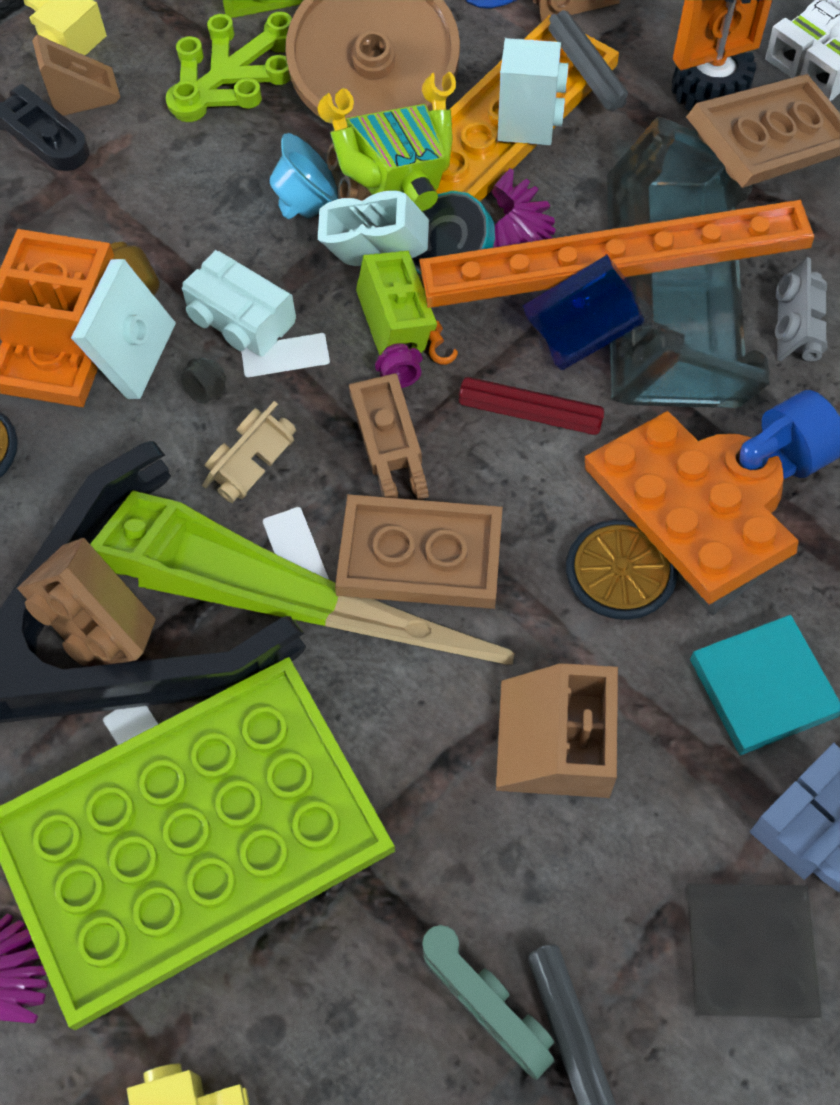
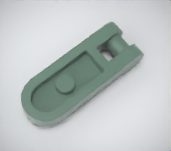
(484, 998)

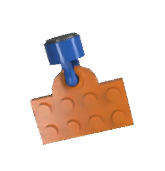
(715, 496)

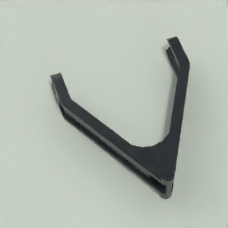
(43, 691)

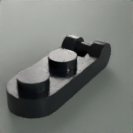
(43, 130)

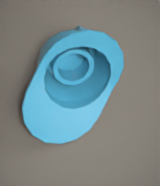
(301, 179)

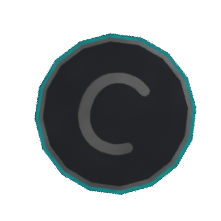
(457, 226)

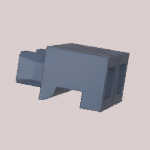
(805, 822)

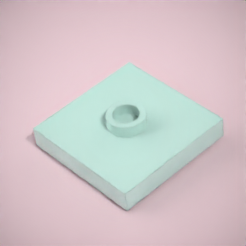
(124, 329)

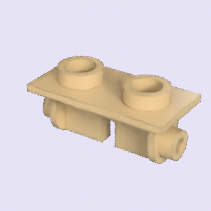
(234, 466)

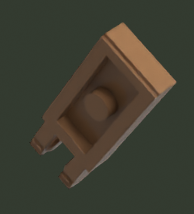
(388, 433)

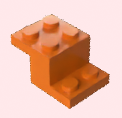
(42, 299)

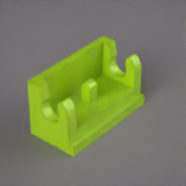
(394, 301)

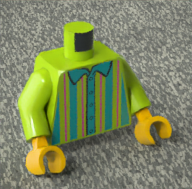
(395, 147)

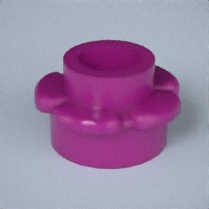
(402, 361)

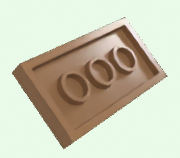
(769, 129)

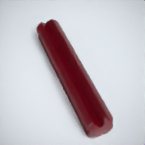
(531, 405)

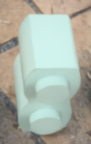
(373, 226)

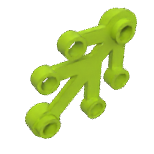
(192, 96)

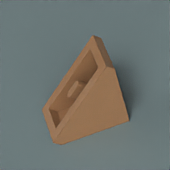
(74, 79)

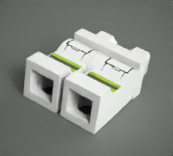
(816, 42)

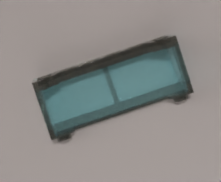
(693, 316)

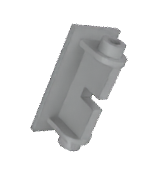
(799, 298)

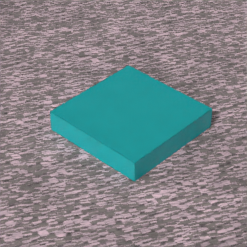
(765, 684)

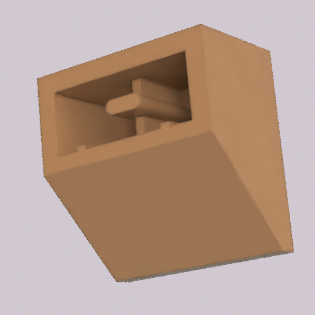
(88, 606)
(559, 731)

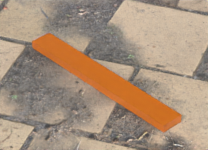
(632, 249)

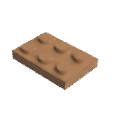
(419, 551)

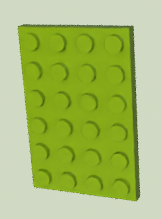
(184, 841)

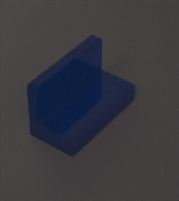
(585, 312)

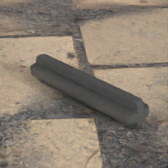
(588, 61)
(569, 1027)

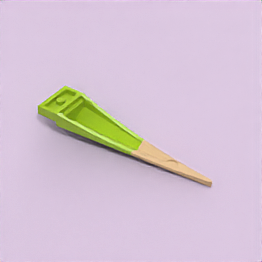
(199, 559)

